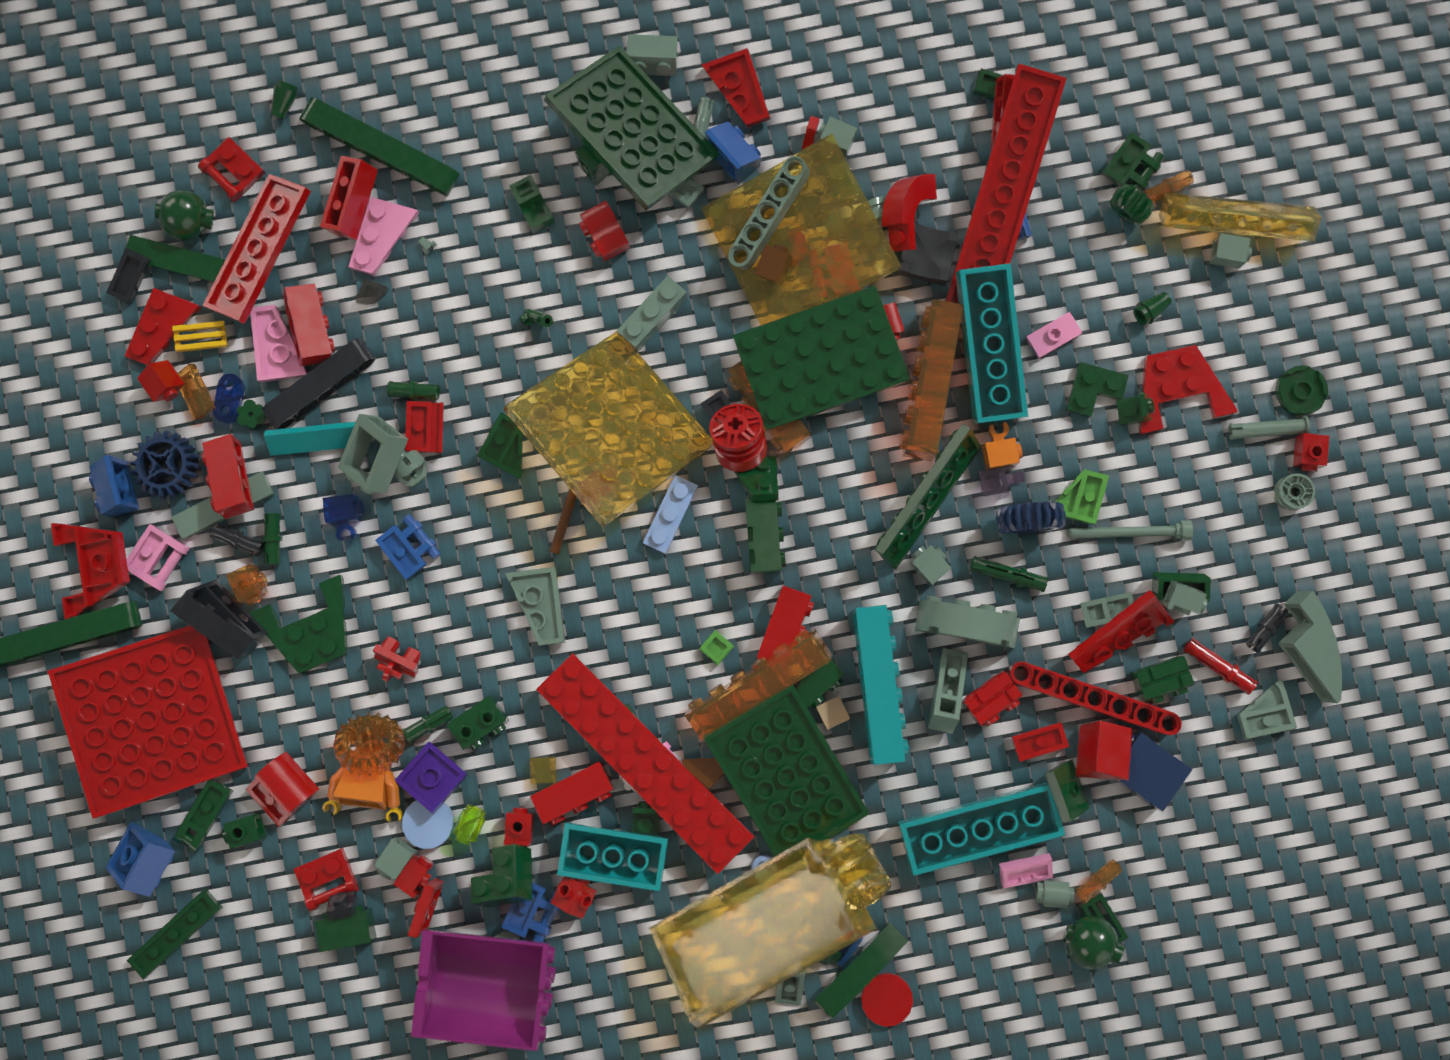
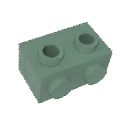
(654, 53)

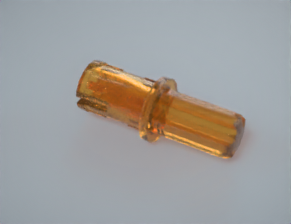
(1169, 186)
(1098, 881)

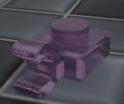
(997, 482)

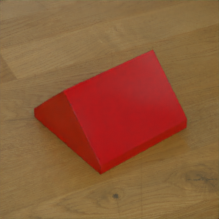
(1104, 751)

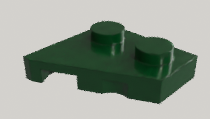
(761, 481)

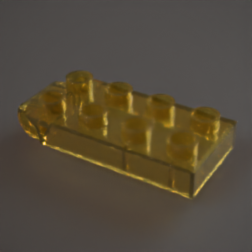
(770, 924)

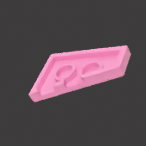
(379, 232)
(273, 346)

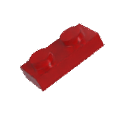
(1039, 741)

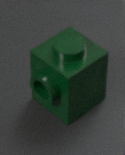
(244, 830)

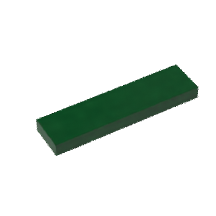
(177, 259)
(174, 933)

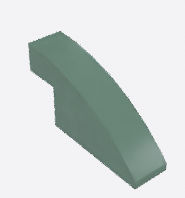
(1314, 646)

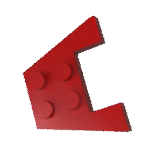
(1178, 376)
(100, 564)

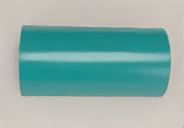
(612, 856)

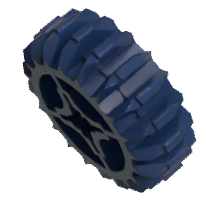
(147, 452)
(1030, 517)

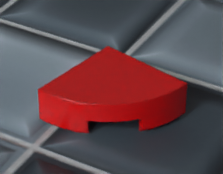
(810, 132)

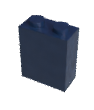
(1154, 772)

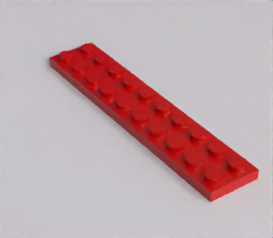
(1010, 171)
(645, 763)

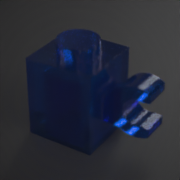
(343, 511)

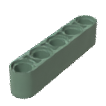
(780, 207)

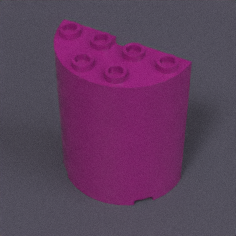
(483, 990)

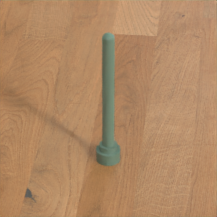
(1181, 530)

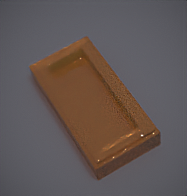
(195, 392)

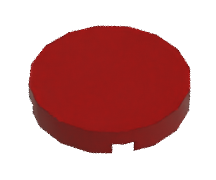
(887, 999)

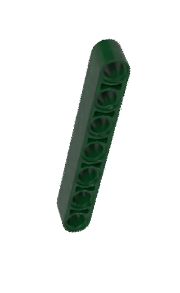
(379, 146)
(69, 632)

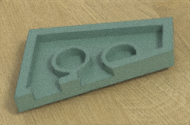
(540, 600)

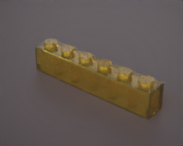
(1239, 217)

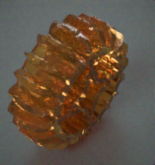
(370, 751)

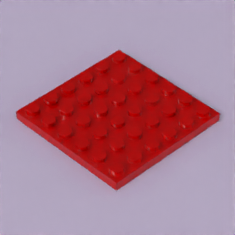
(147, 720)

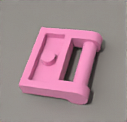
(149, 552)

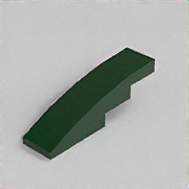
(860, 970)

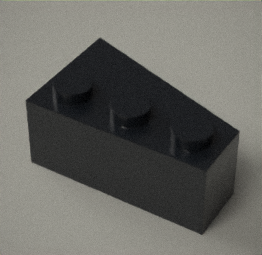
(220, 618)

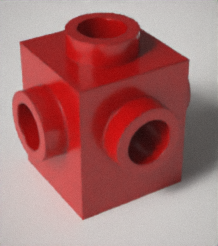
(573, 896)

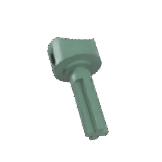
(408, 463)

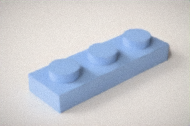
(670, 514)

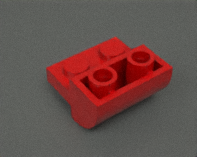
(282, 788)

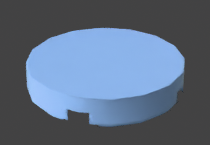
(426, 829)

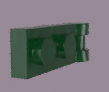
(203, 814)

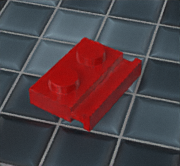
(424, 426)

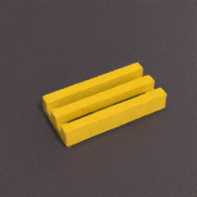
(198, 327)

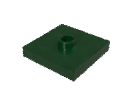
(1067, 791)

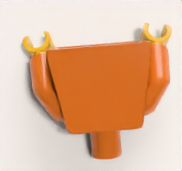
(364, 791)

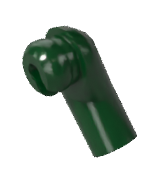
(537, 317)

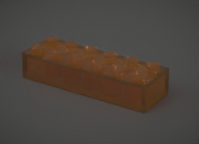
(932, 381)

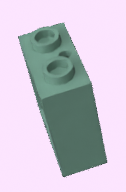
(387, 457)

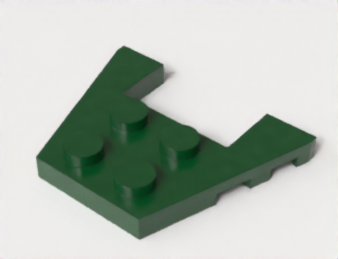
(313, 638)

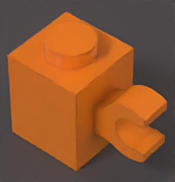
(1001, 451)

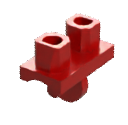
(387, 654)

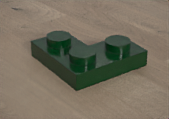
(1094, 381)

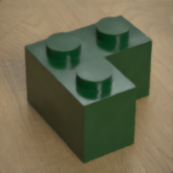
(510, 878)

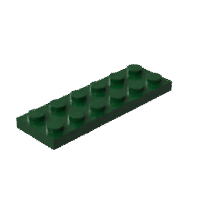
(928, 497)

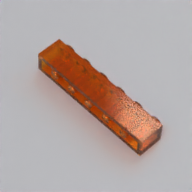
(762, 681)

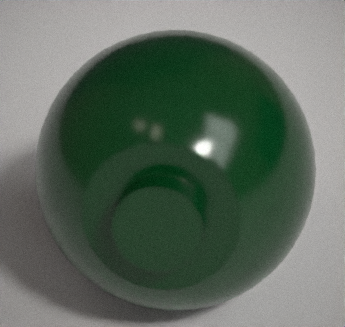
(183, 215)
(1093, 943)

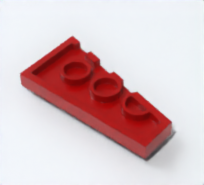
(1134, 621)

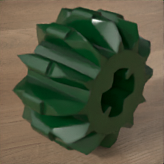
(1132, 204)

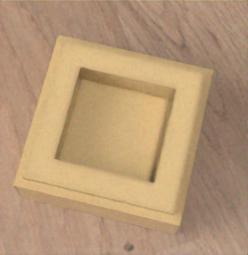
(832, 712)

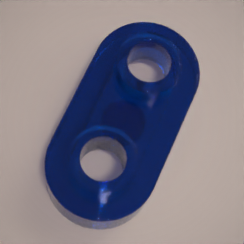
(232, 398)

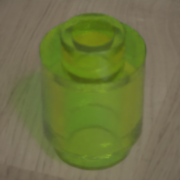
(469, 824)

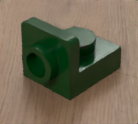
(1135, 409)
(645, 819)

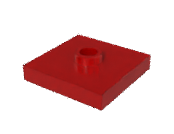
(425, 907)

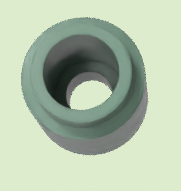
(1054, 894)

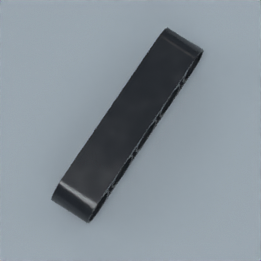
(318, 384)

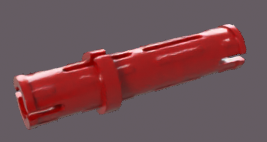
(1216, 663)

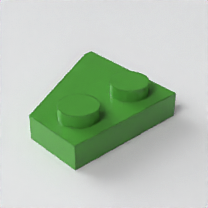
(1084, 497)

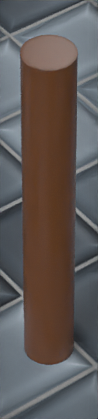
(563, 522)

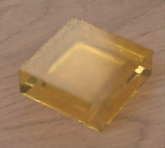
(543, 770)

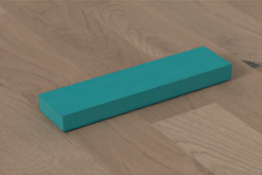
(308, 438)

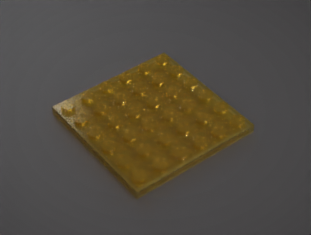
(826, 231)
(609, 427)

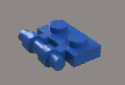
(401, 551)
(522, 914)

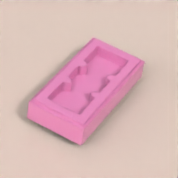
(1053, 335)
(1026, 870)

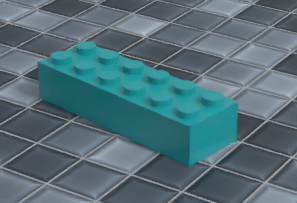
(991, 343)
(878, 685)
(980, 828)

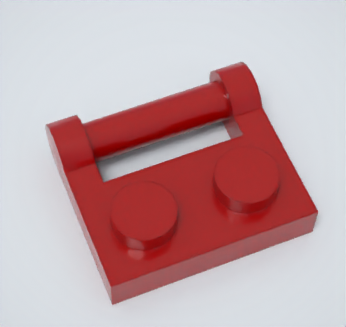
(238, 163)
(322, 871)

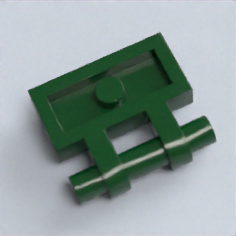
(1126, 160)

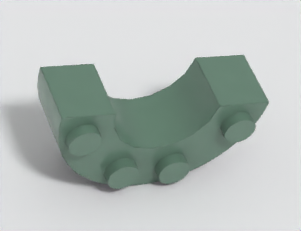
(968, 622)

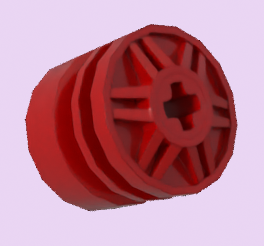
(738, 437)

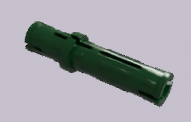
(1010, 574)

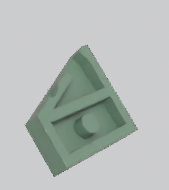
(1267, 713)

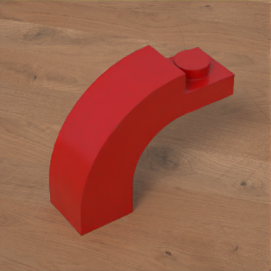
(901, 206)

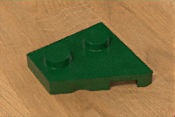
(504, 446)

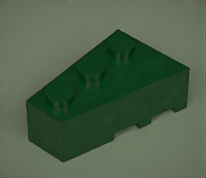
(764, 537)

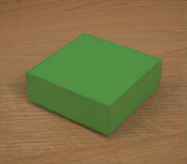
(716, 647)

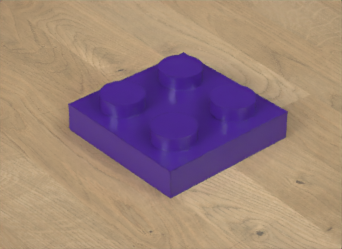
(431, 777)

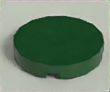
(1301, 390)

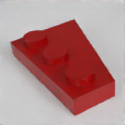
(739, 85)
(156, 323)

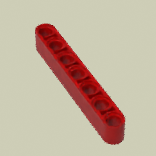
(1105, 702)

